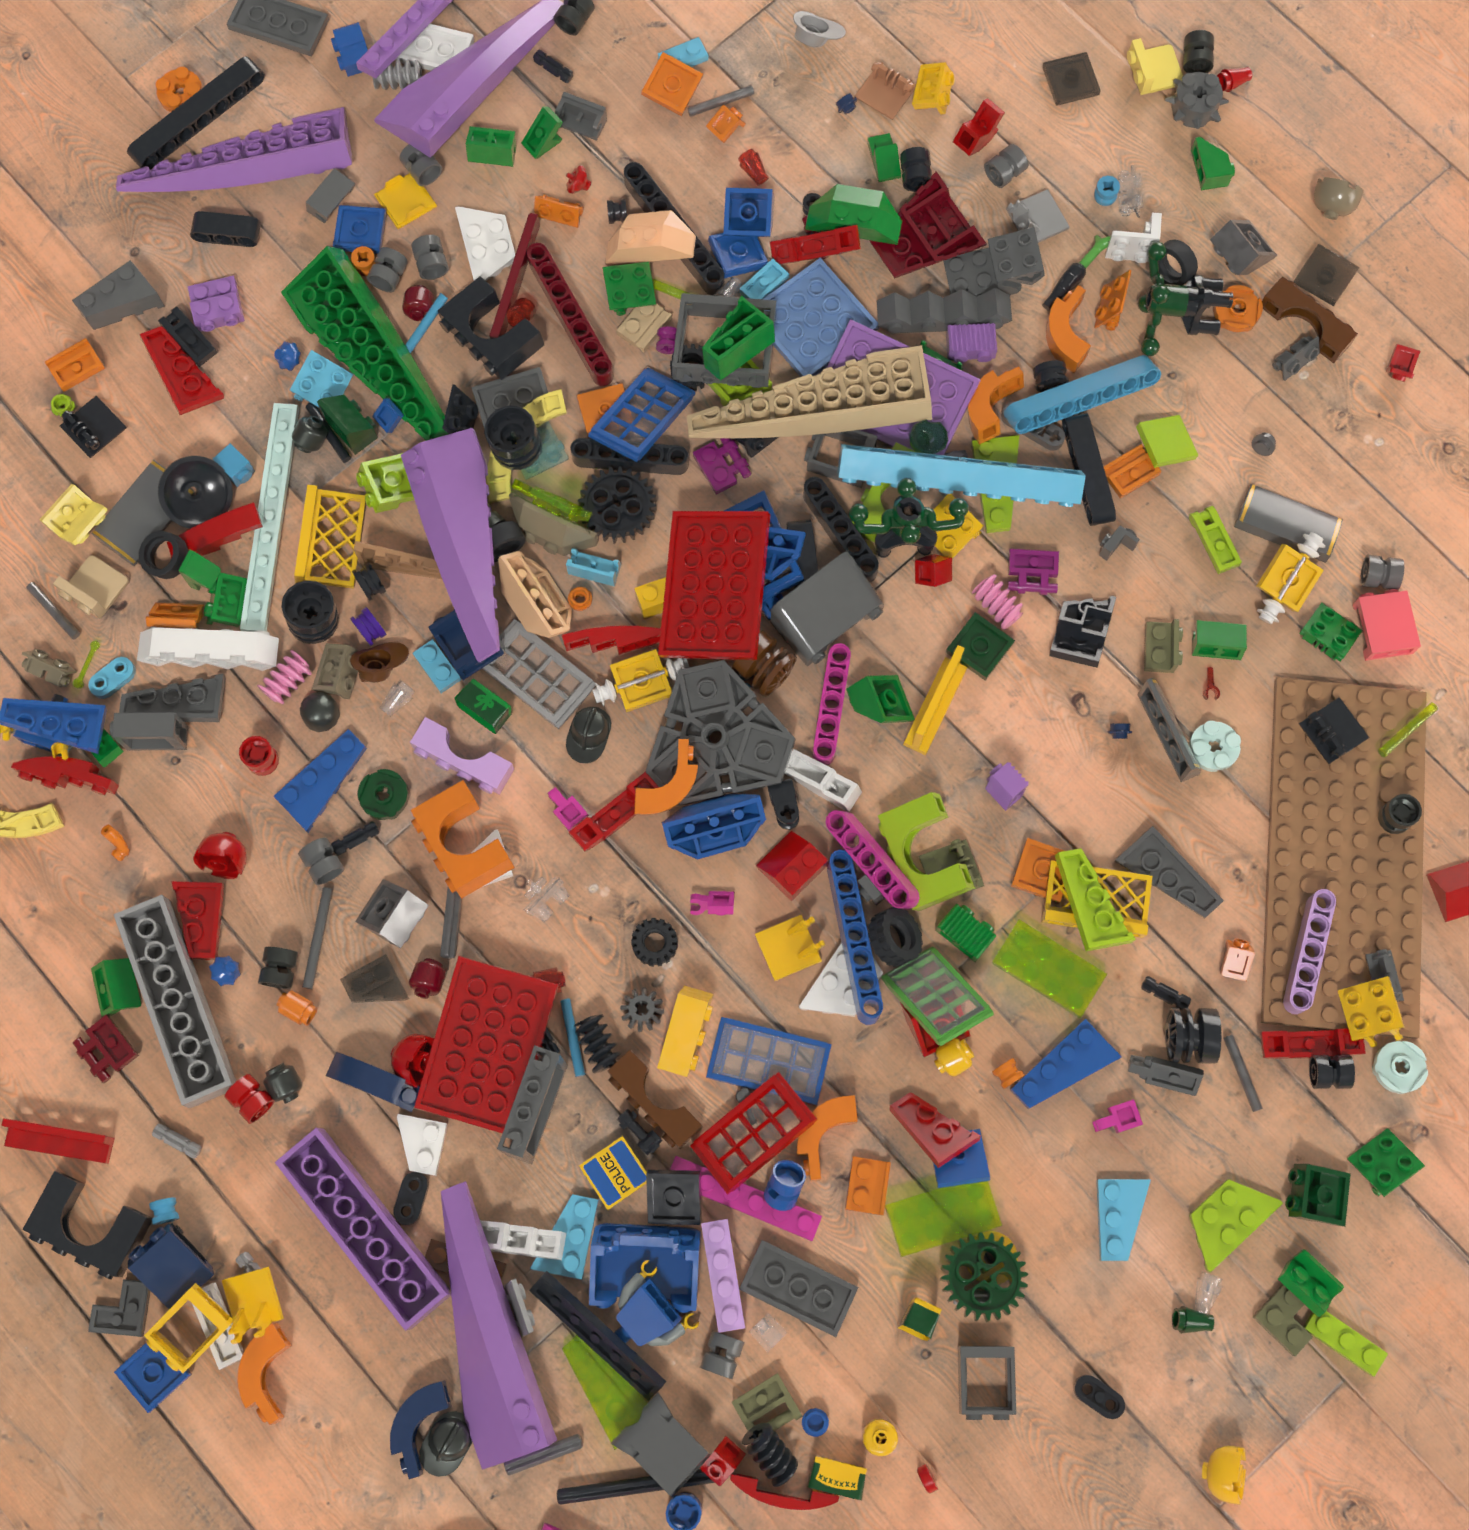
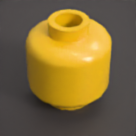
(954, 1057)
(872, 1430)

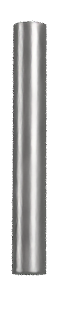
(719, 101)
(53, 610)
(1243, 1073)

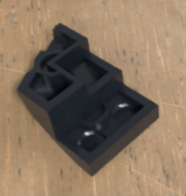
(1082, 630)

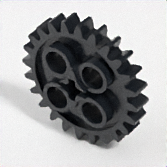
(627, 522)

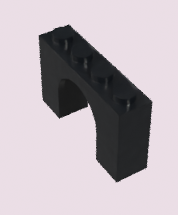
(498, 354)
(51, 1224)

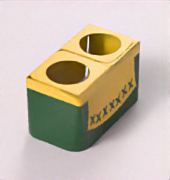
(920, 1319)
(837, 1478)

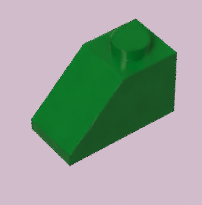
(1211, 165)

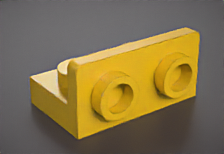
(933, 87)

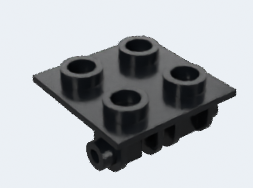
(460, 412)
(92, 426)
(1333, 730)

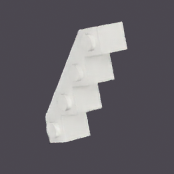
(213, 647)

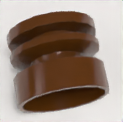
(770, 667)

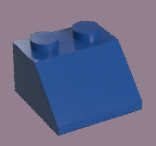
(748, 212)

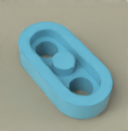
(112, 679)

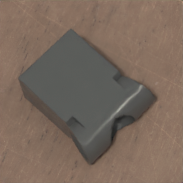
(662, 1446)

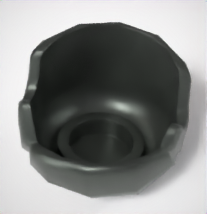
(319, 712)

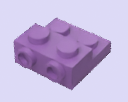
(215, 304)

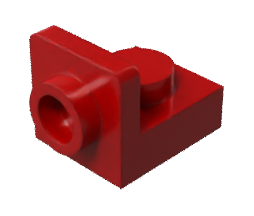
(723, 1461)

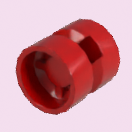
(259, 755)
(249, 1098)

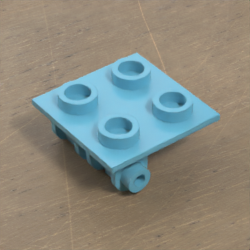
(319, 379)

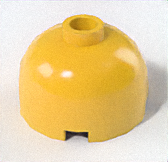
(1226, 1474)

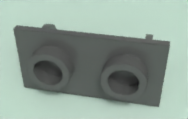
(1304, 351)
(1382, 965)

